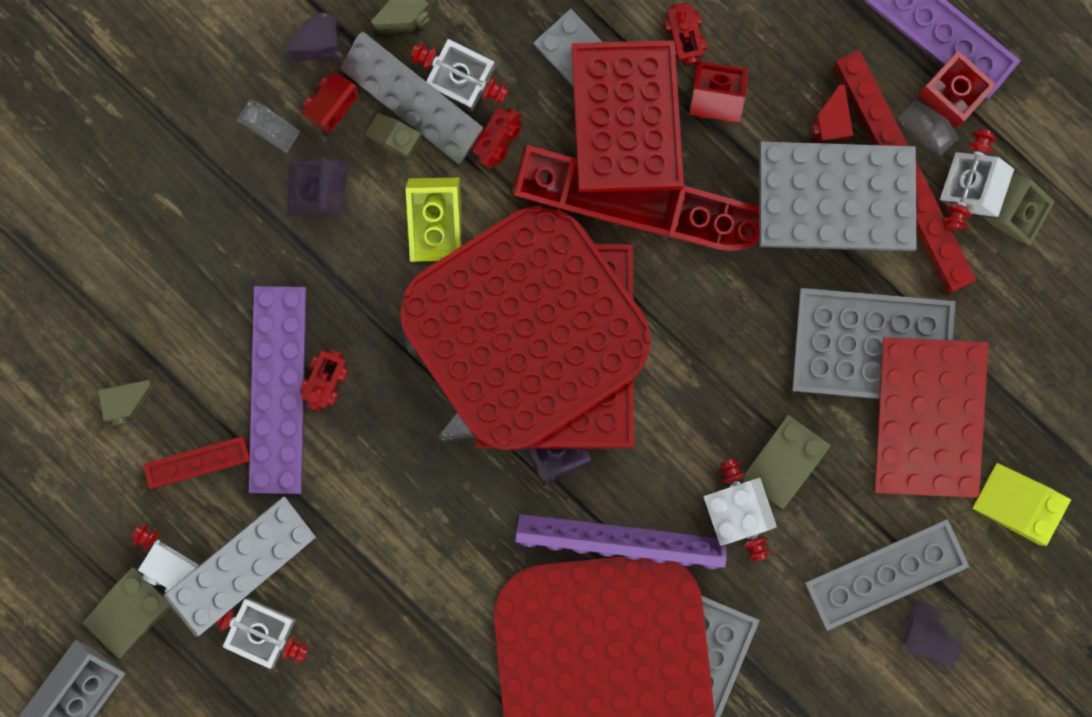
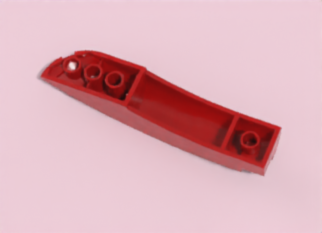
(676, 214)

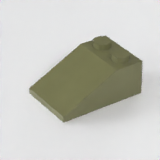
(786, 460)
(127, 612)

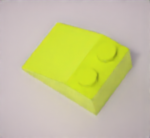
(433, 217)
(1021, 504)

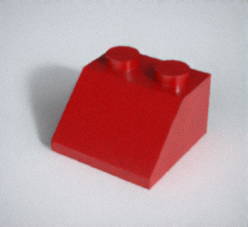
(957, 89)
(718, 92)
(330, 102)
(833, 121)

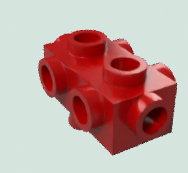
(683, 26)
(496, 138)
(321, 386)

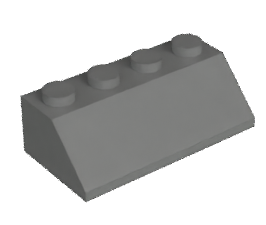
(75, 685)

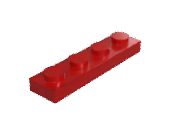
(196, 462)

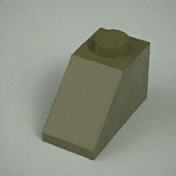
(394, 135)
(123, 401)

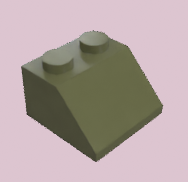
(401, 17)
(1022, 209)

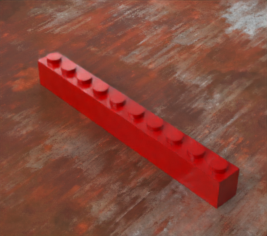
(884, 131)

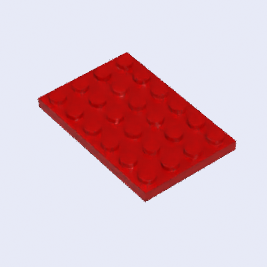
(627, 116)
(931, 417)

